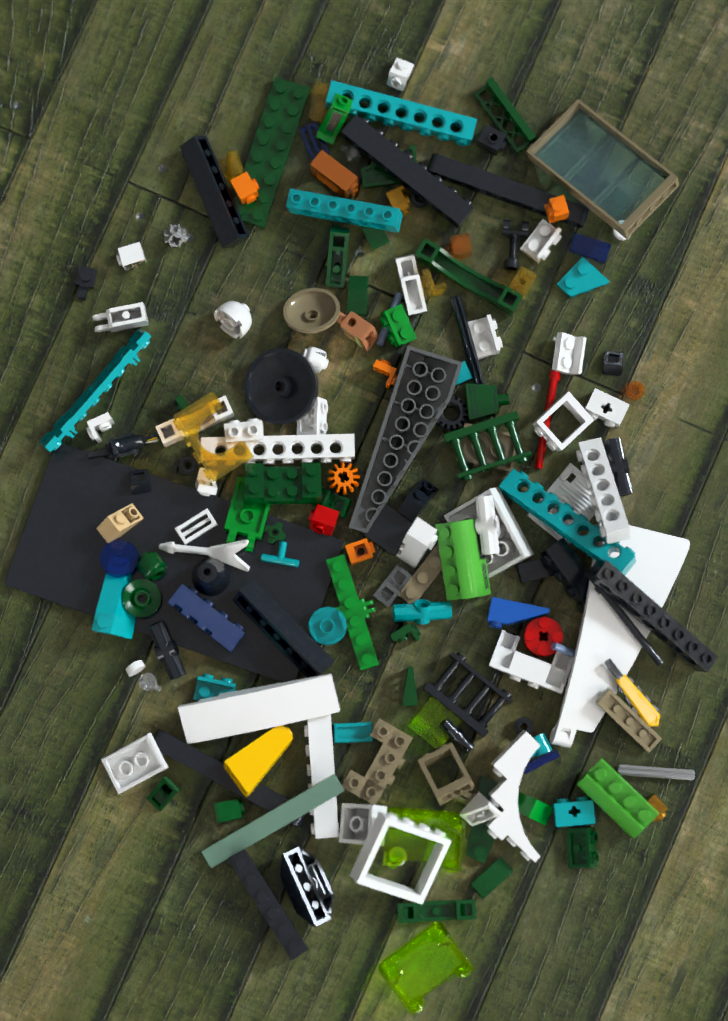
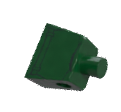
(483, 401)

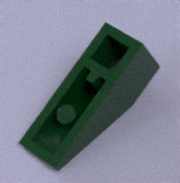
(337, 256)

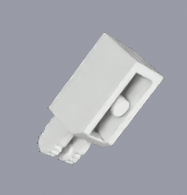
(122, 318)

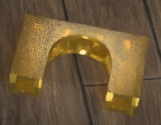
(190, 421)

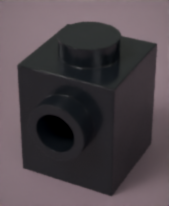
(492, 140)

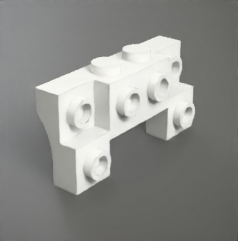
(530, 669)

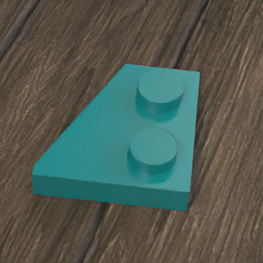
(581, 279)

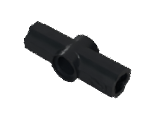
(618, 465)
(166, 650)

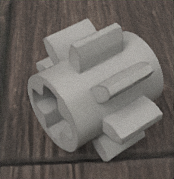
(175, 235)

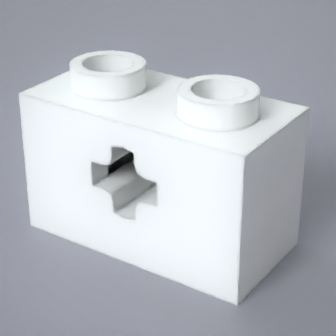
(616, 407)

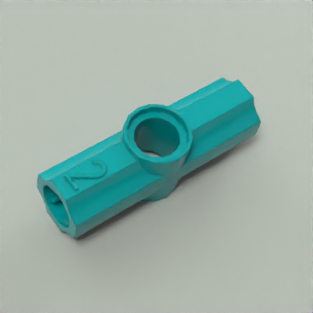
(422, 611)

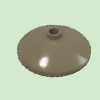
(311, 310)

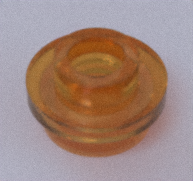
(635, 384)

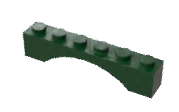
(485, 288)

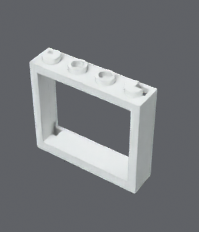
(372, 843)

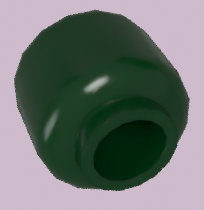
(151, 565)

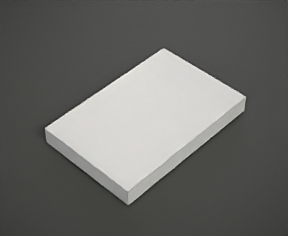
(134, 763)

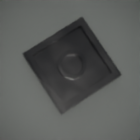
(389, 530)

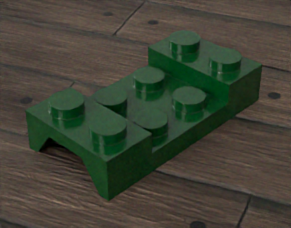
(282, 484)

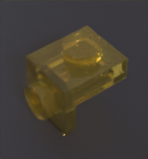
(427, 282)

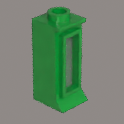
(334, 118)

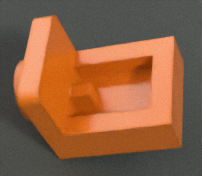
(384, 367)

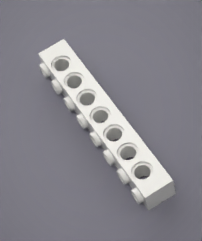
(345, 441)

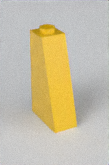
(256, 759)

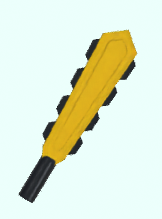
(633, 694)

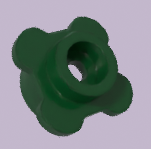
(278, 528)

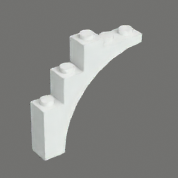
(511, 765)

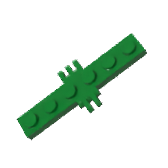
(354, 611)

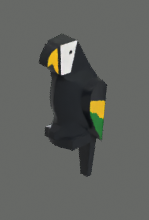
(125, 445)

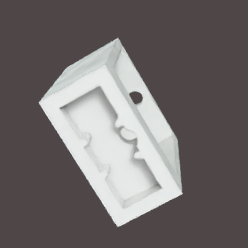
(576, 410)

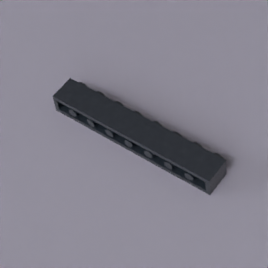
(407, 171)

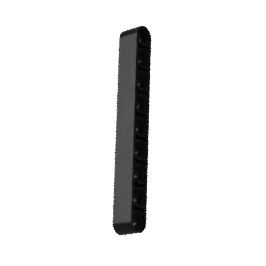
(501, 188)
(215, 771)

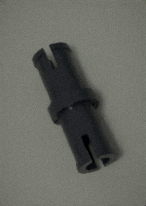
(456, 735)

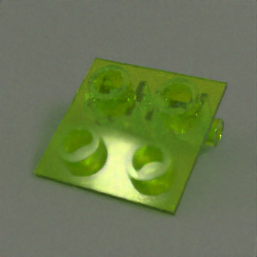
(428, 720)

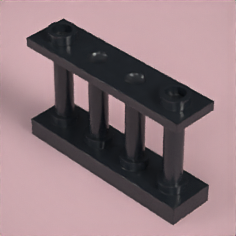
(451, 700)

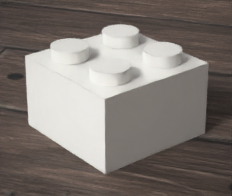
(357, 822)

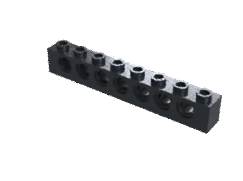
(652, 615)

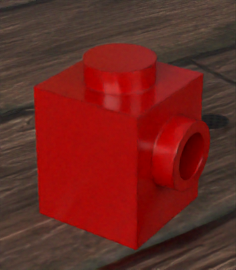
(323, 520)

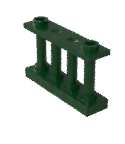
(491, 427)

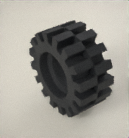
(459, 421)

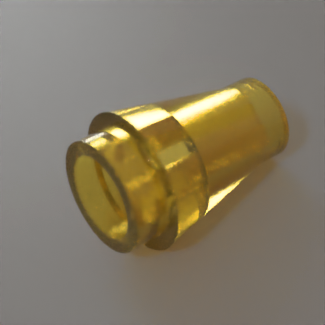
(234, 167)

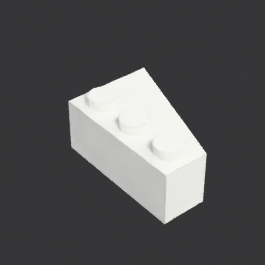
(416, 542)

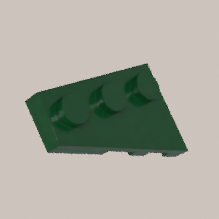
(374, 176)

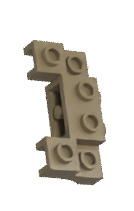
(382, 768)

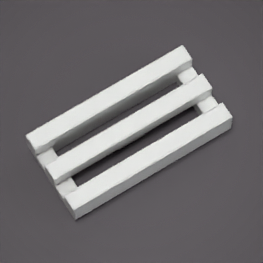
(199, 533)

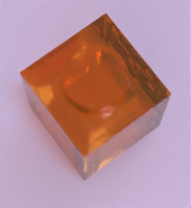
(460, 246)

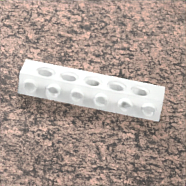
(607, 502)

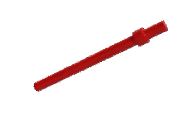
(554, 376)

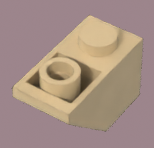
(119, 523)

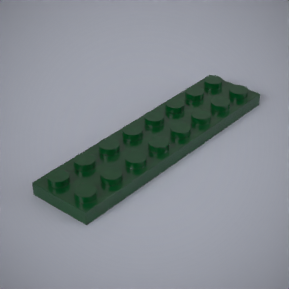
(272, 147)

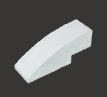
(410, 284)

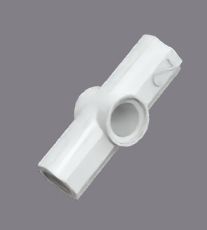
(487, 524)

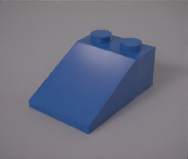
(508, 612)

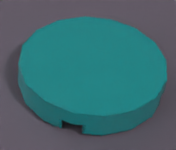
(327, 625)

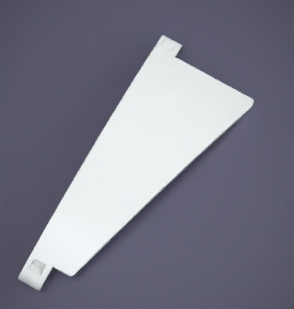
(606, 636)

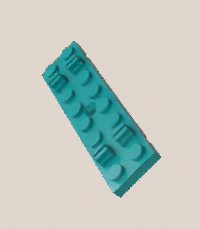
(90, 396)

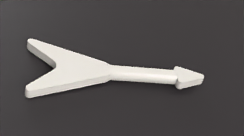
(223, 552)

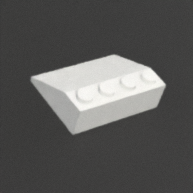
(511, 540)

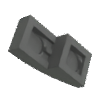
(392, 585)

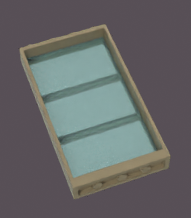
(602, 168)

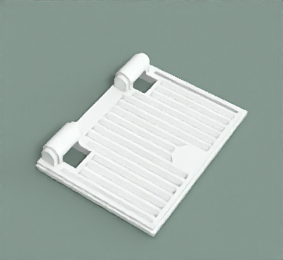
(572, 493)

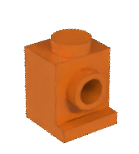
(557, 209)
(352, 550)

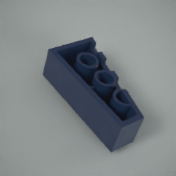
(207, 618)

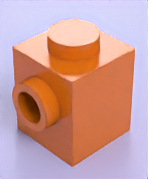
(245, 188)

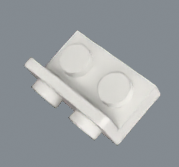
(541, 240)
(485, 337)
(568, 354)
(315, 421)
(99, 423)

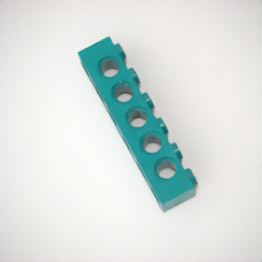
(344, 210)

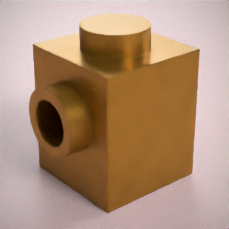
(659, 806)

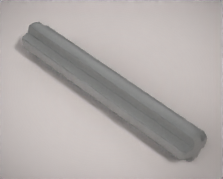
(656, 772)

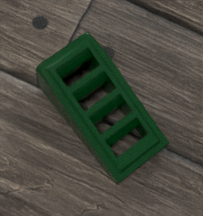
(409, 694)

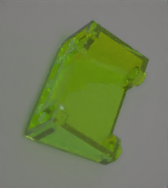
(405, 846)
(423, 966)

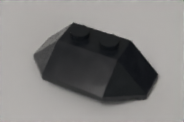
(307, 886)

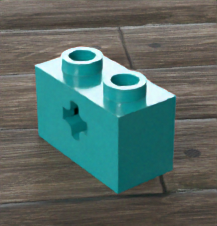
(563, 818)

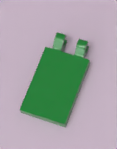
(245, 519)

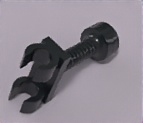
(511, 263)

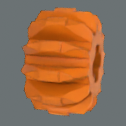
(337, 480)

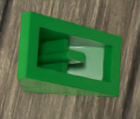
(533, 808)

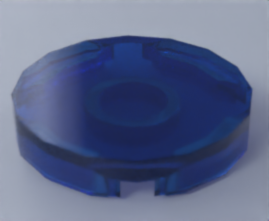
(119, 558)

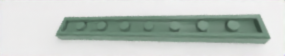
(272, 820)

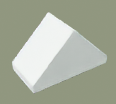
(479, 810)

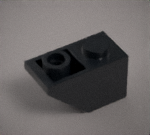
(417, 500)

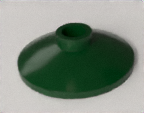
(151, 596)

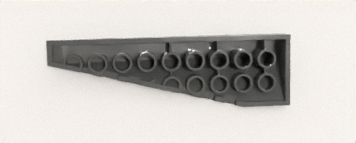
(414, 408)

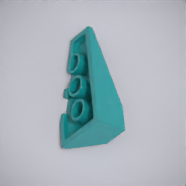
(110, 613)

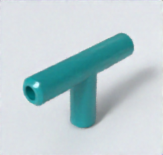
(280, 558)

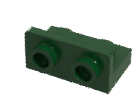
(402, 634)
(582, 848)

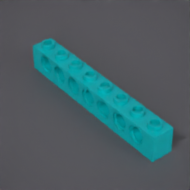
(411, 110)
(516, 480)

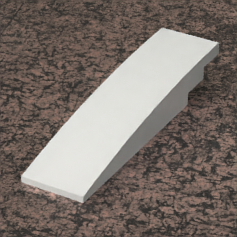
(258, 708)

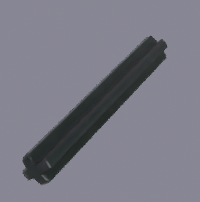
(467, 340)

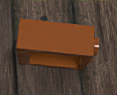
(334, 175)

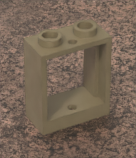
(453, 789)

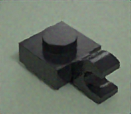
(85, 279)

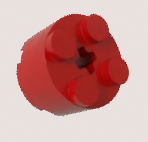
(531, 636)

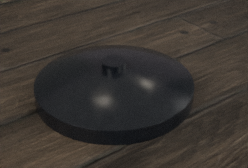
(281, 386)

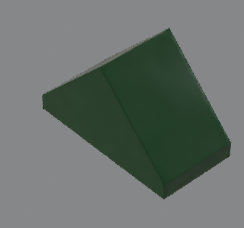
(163, 793)

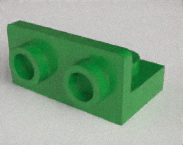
(397, 325)

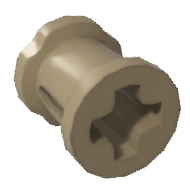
(465, 801)

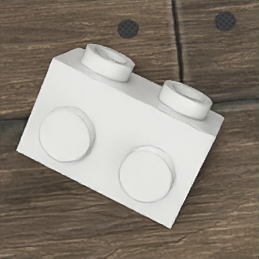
(244, 431)

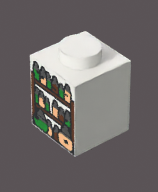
(131, 256)

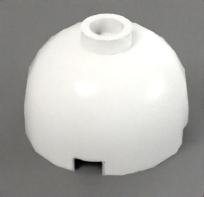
(234, 318)

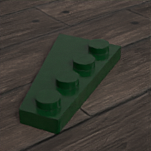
(480, 840)

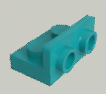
(209, 687)

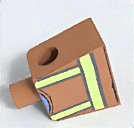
(358, 330)

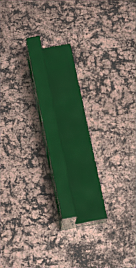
(510, 111)

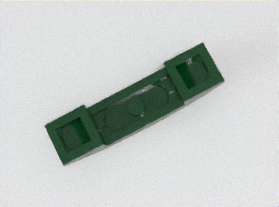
(436, 911)

